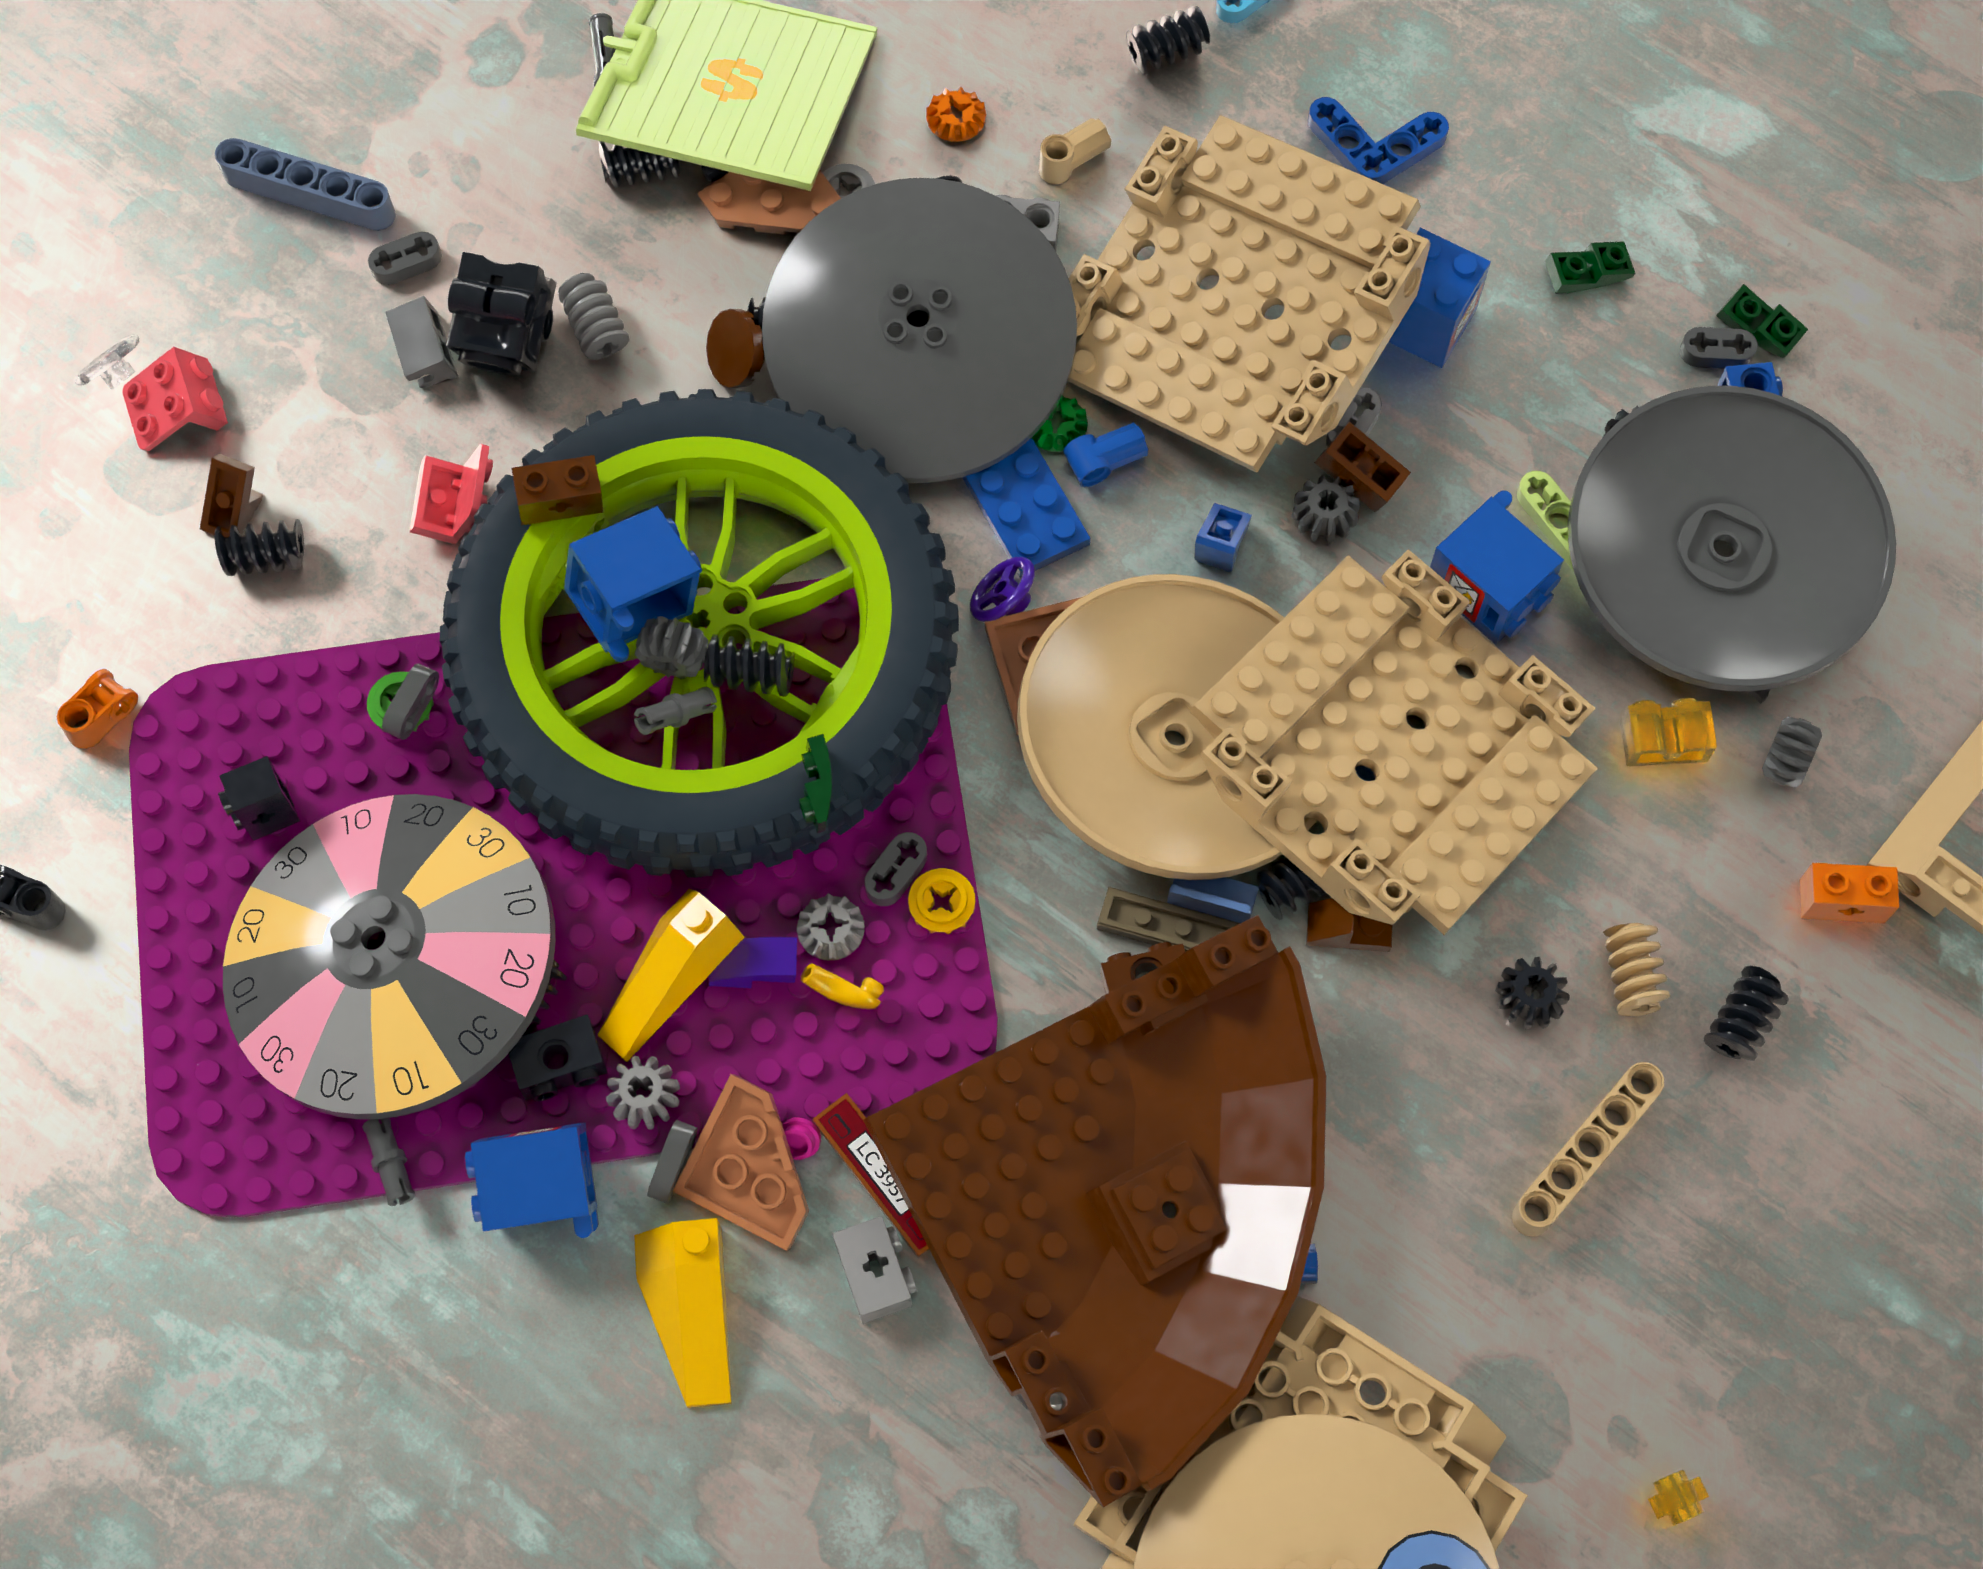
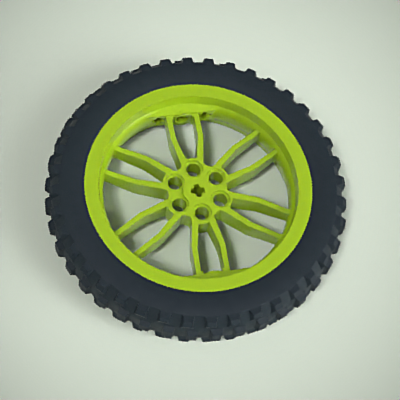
(739, 814)

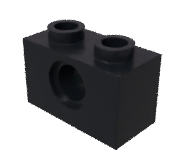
(533, 1051)

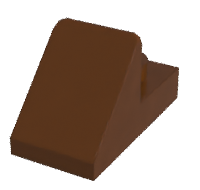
(229, 496)
(1337, 928)

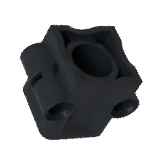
(499, 314)

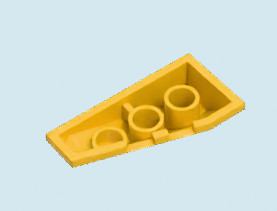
(675, 961)
(686, 1296)

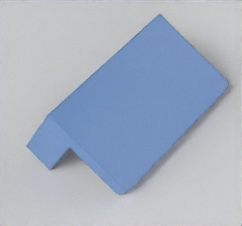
(1215, 897)

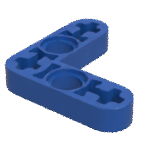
(1368, 151)

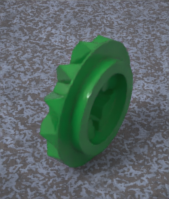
(1073, 427)

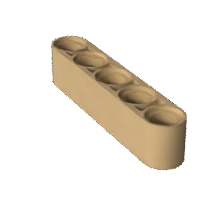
(1602, 1135)

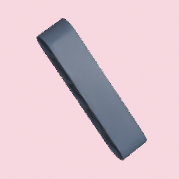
(291, 173)

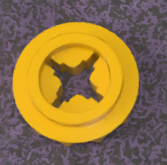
(944, 883)

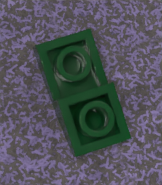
(1589, 269)
(1773, 328)
(817, 793)

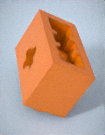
(1849, 893)

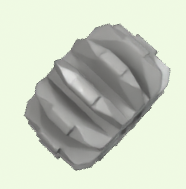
(648, 1078)

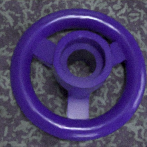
(1006, 593)

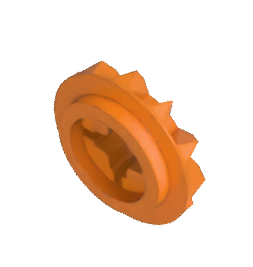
(947, 125)

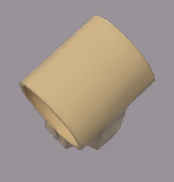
(1071, 150)

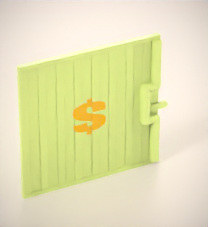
(729, 85)

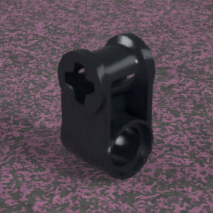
(21, 895)

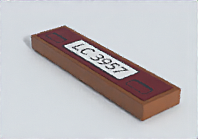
(849, 1137)

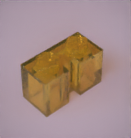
(1668, 733)

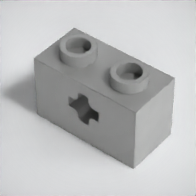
(873, 1295)

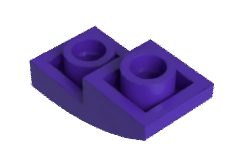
(757, 960)

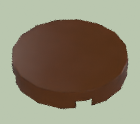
(734, 348)

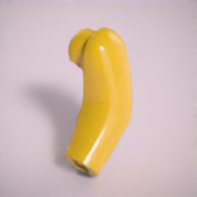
(841, 990)

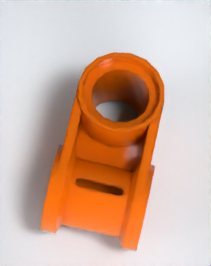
(98, 706)

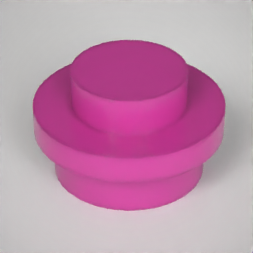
(802, 1137)

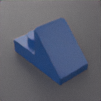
(1221, 537)

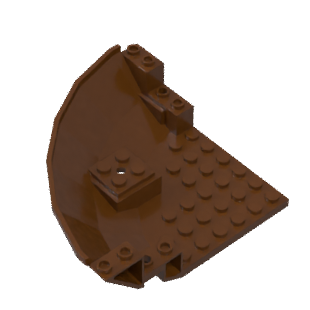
(1050, 1186)

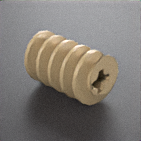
(1635, 968)

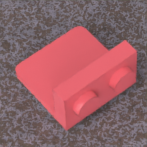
(170, 394)
(450, 496)

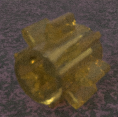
(1678, 1497)

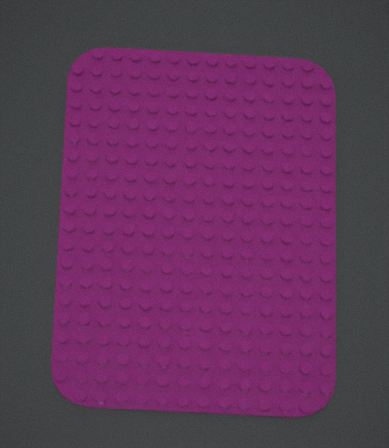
(247, 1149)

